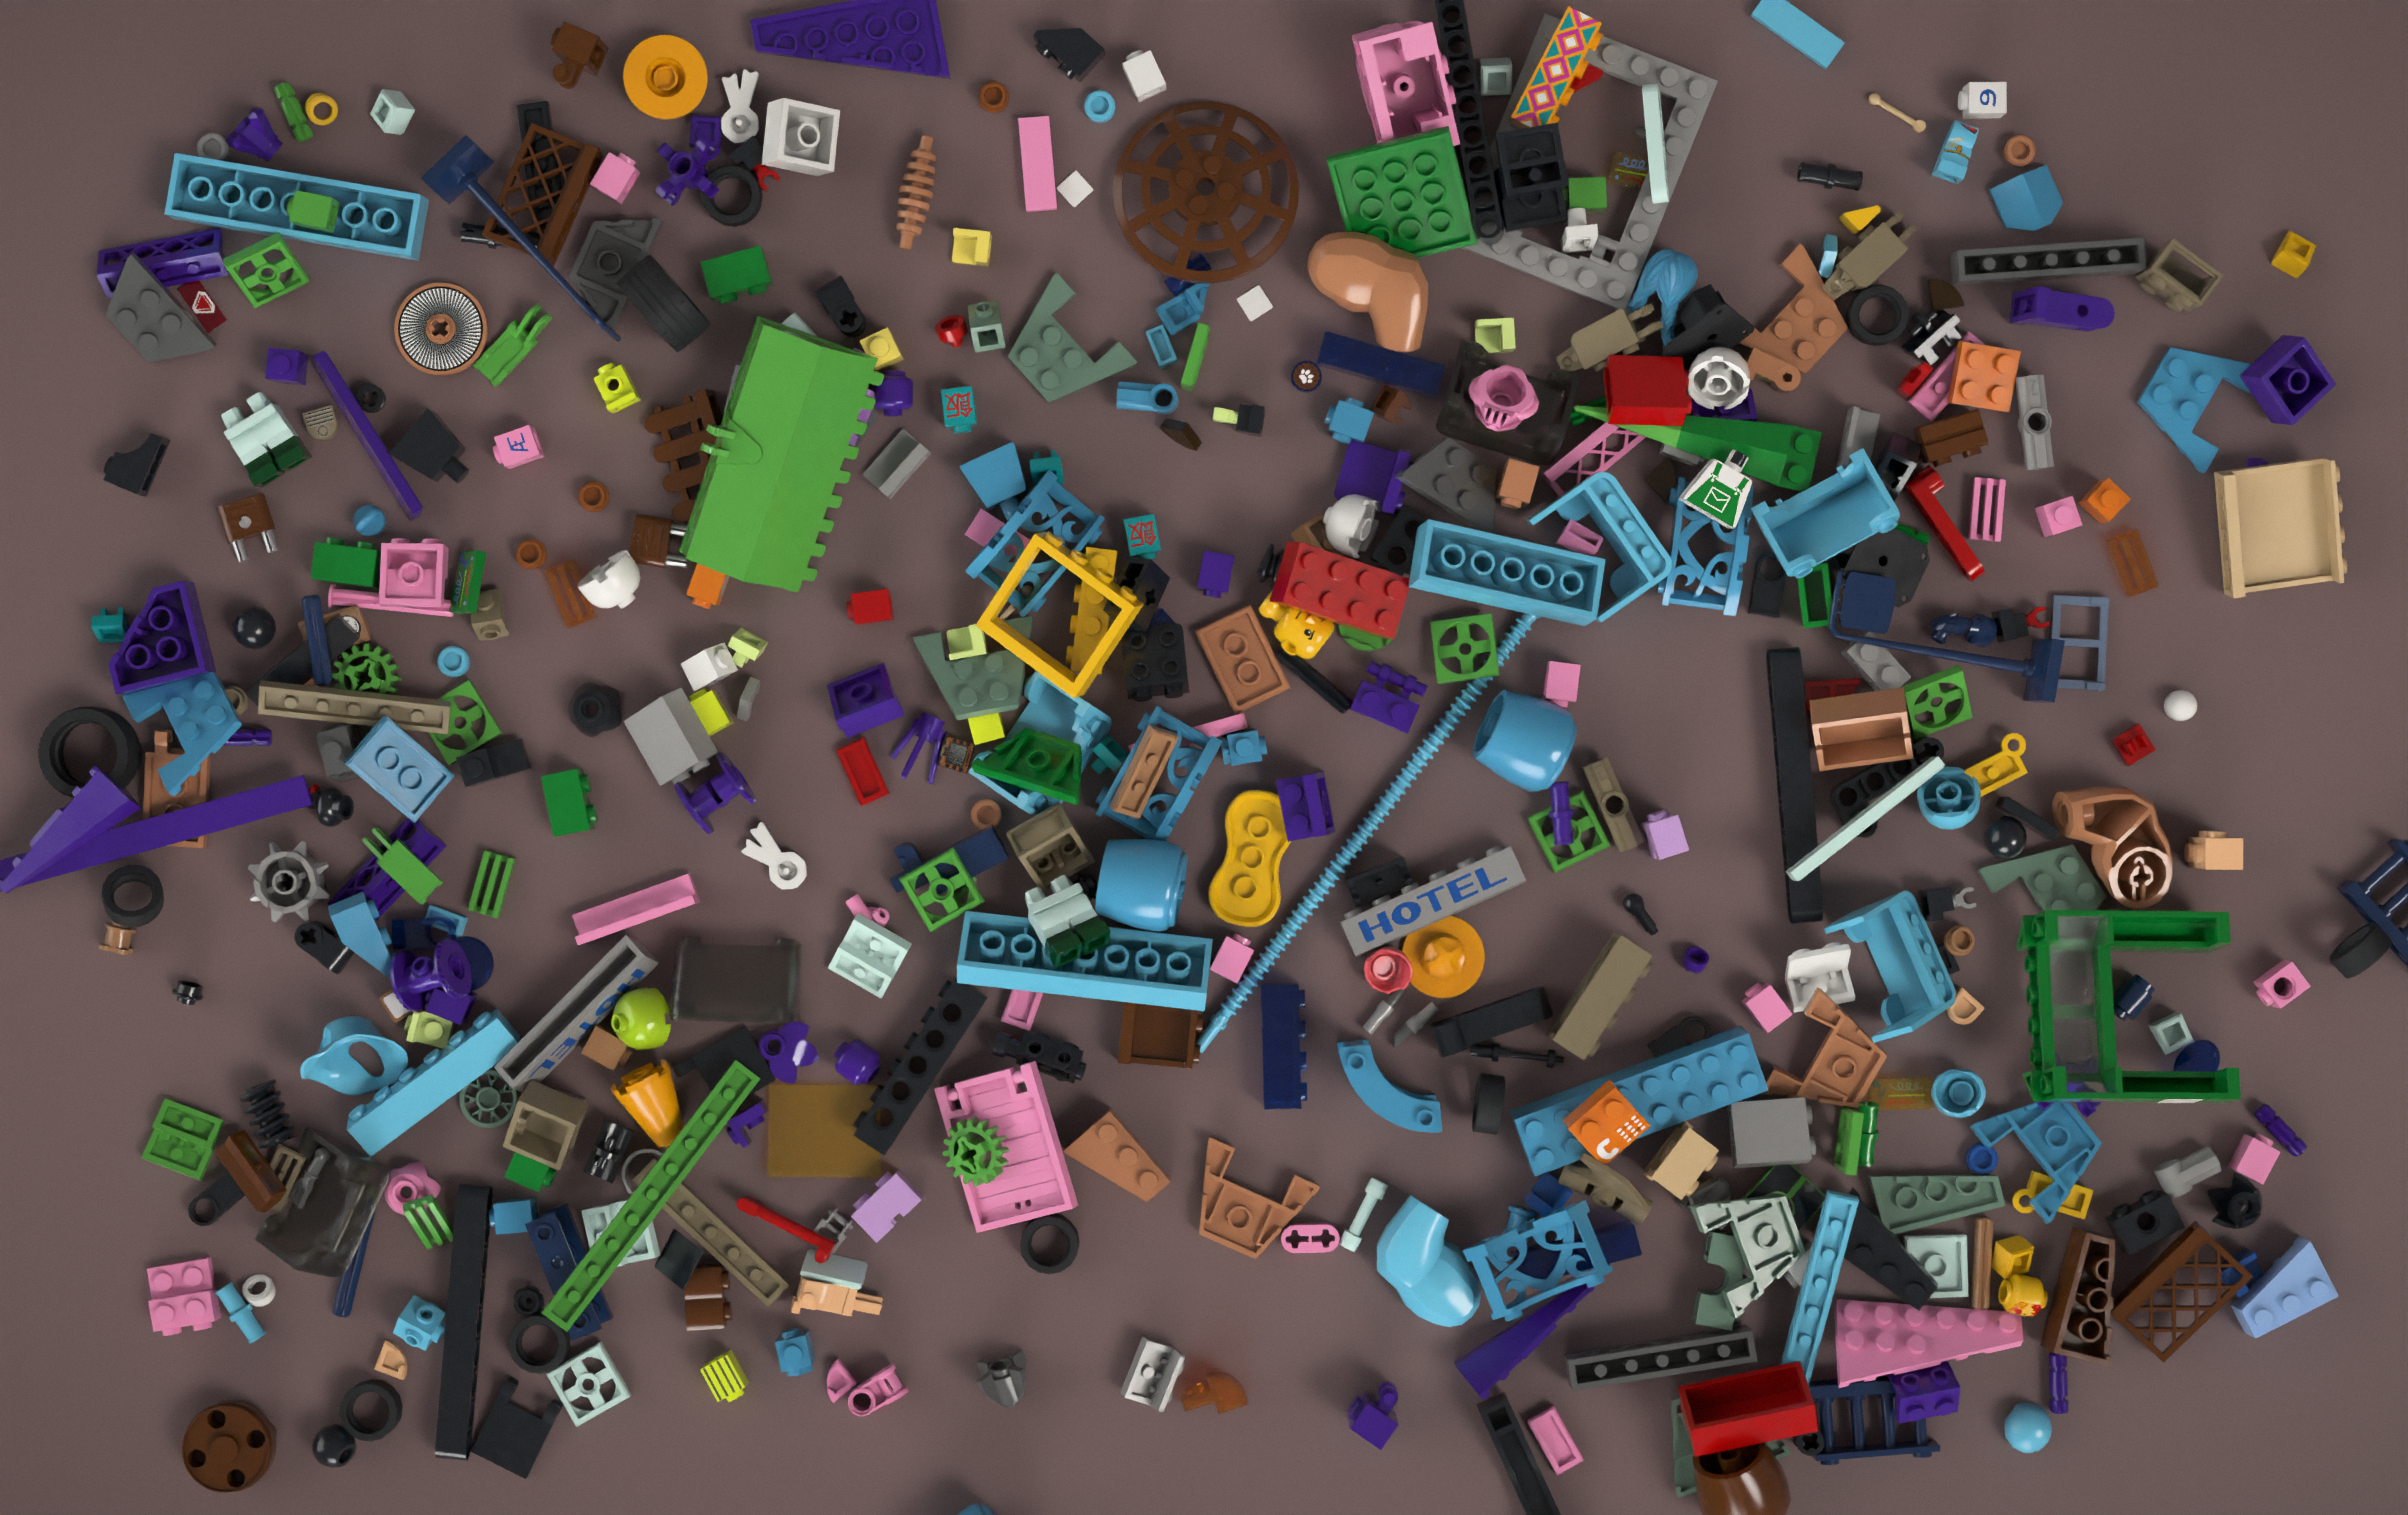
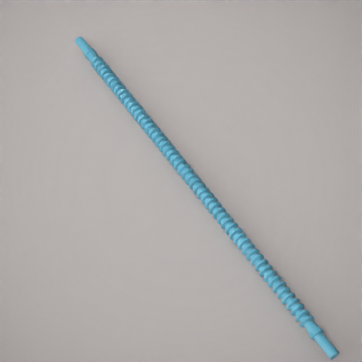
(1220, 1019)

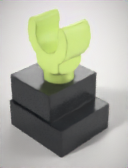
(1248, 419)

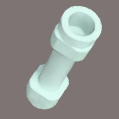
(1351, 1238)

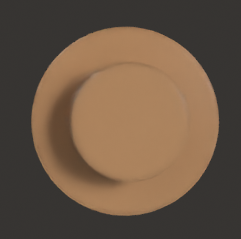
(1959, 940)

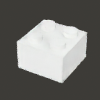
(800, 137)

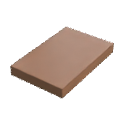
(1242, 659)

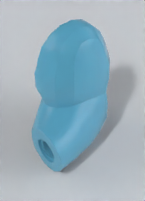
(1425, 1268)

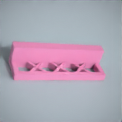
(1585, 447)
(635, 908)

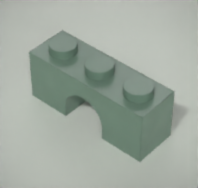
(1710, 1306)

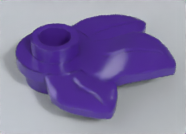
(793, 1050)

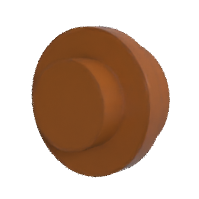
(993, 97)
(593, 496)
(531, 554)

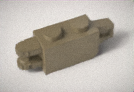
(1869, 259)
(1608, 336)

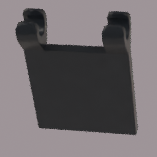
(718, 1058)
(513, 1434)

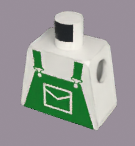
(1720, 490)

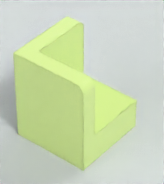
(1495, 334)
(966, 642)

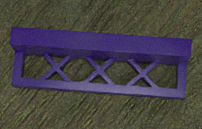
(175, 268)
(383, 887)

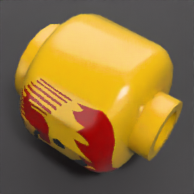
(2022, 1295)

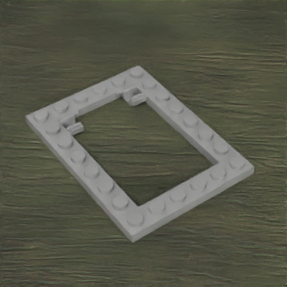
(1594, 277)

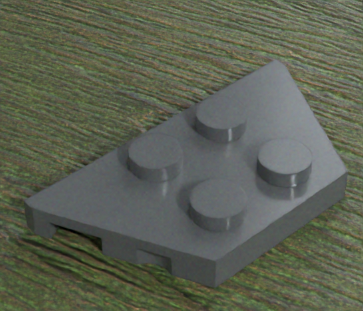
(607, 256)
(153, 316)
(1455, 482)

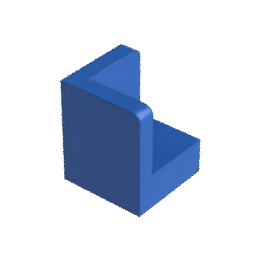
(1547, 1195)
(2231, 1274)

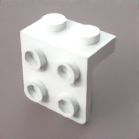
(1822, 969)

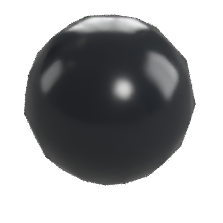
(254, 627)
(2005, 838)
(333, 1446)

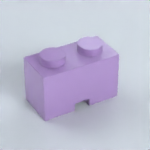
(1664, 835)
(878, 1211)

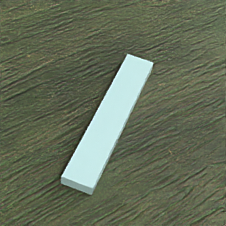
(1865, 818)

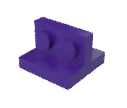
(864, 700)
(1305, 806)

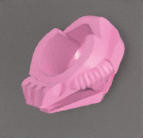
(1503, 398)

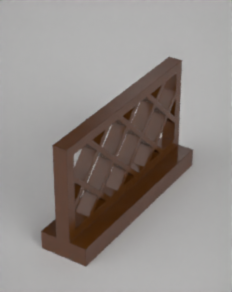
(569, 199)
(2163, 1268)

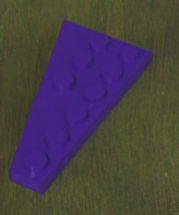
(860, 33)

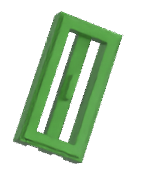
(484, 909)
(436, 1236)

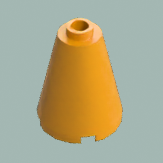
(652, 1101)

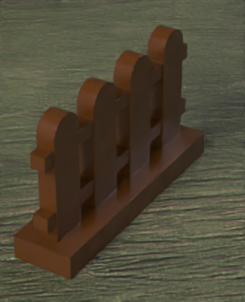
(704, 408)

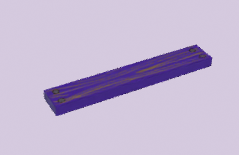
(367, 435)

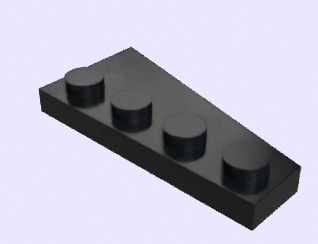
(1885, 1259)

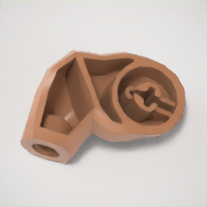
(1373, 278)
(2124, 839)

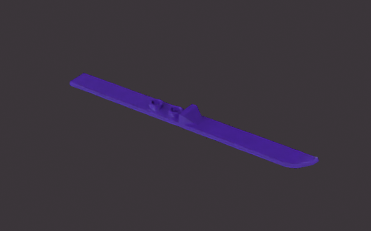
(178, 826)

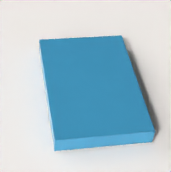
(399, 768)

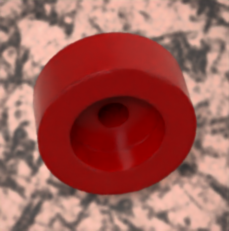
(952, 330)

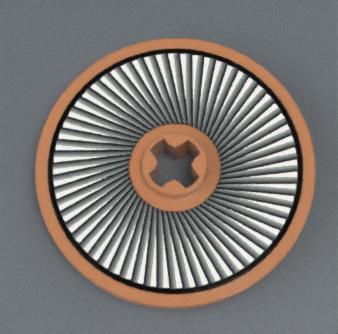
(465, 328)

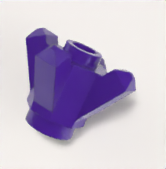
(255, 136)

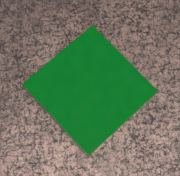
(1405, 193)

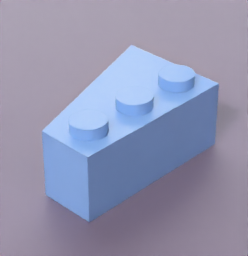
(2285, 1291)

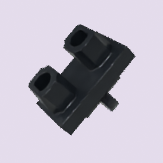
(1929, 331)
(608, 1151)

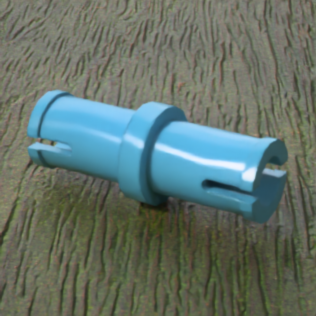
(240, 1312)

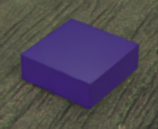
(706, 126)

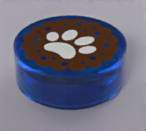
(1306, 376)

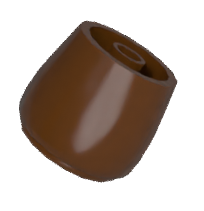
(1741, 1482)

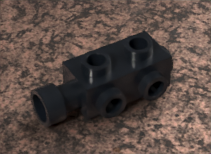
(1048, 1054)

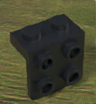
(1155, 662)

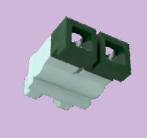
(264, 440)
(1065, 921)

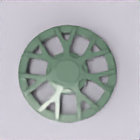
(488, 1100)

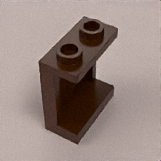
(1159, 1036)

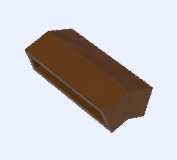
(251, 1171)

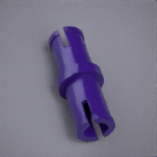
(1561, 813)

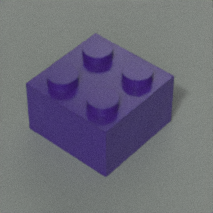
(2287, 379)

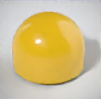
(313, 100)

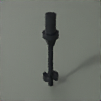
(1495, 1052)

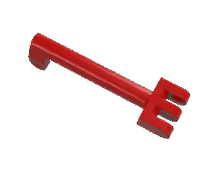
(756, 1208)

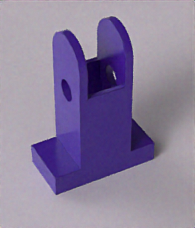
(2060, 309)

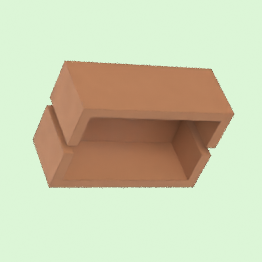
(1861, 729)

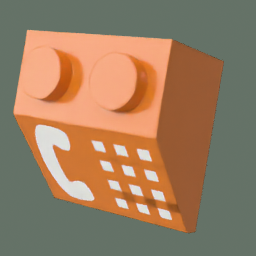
(1606, 1123)

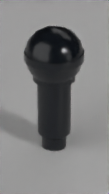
(1634, 904)

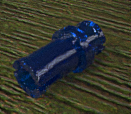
(1198, 264)

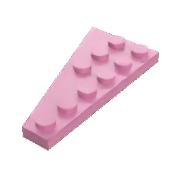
(1900, 1339)

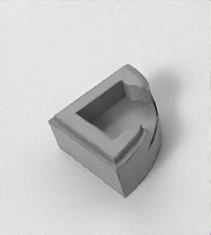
(747, 698)

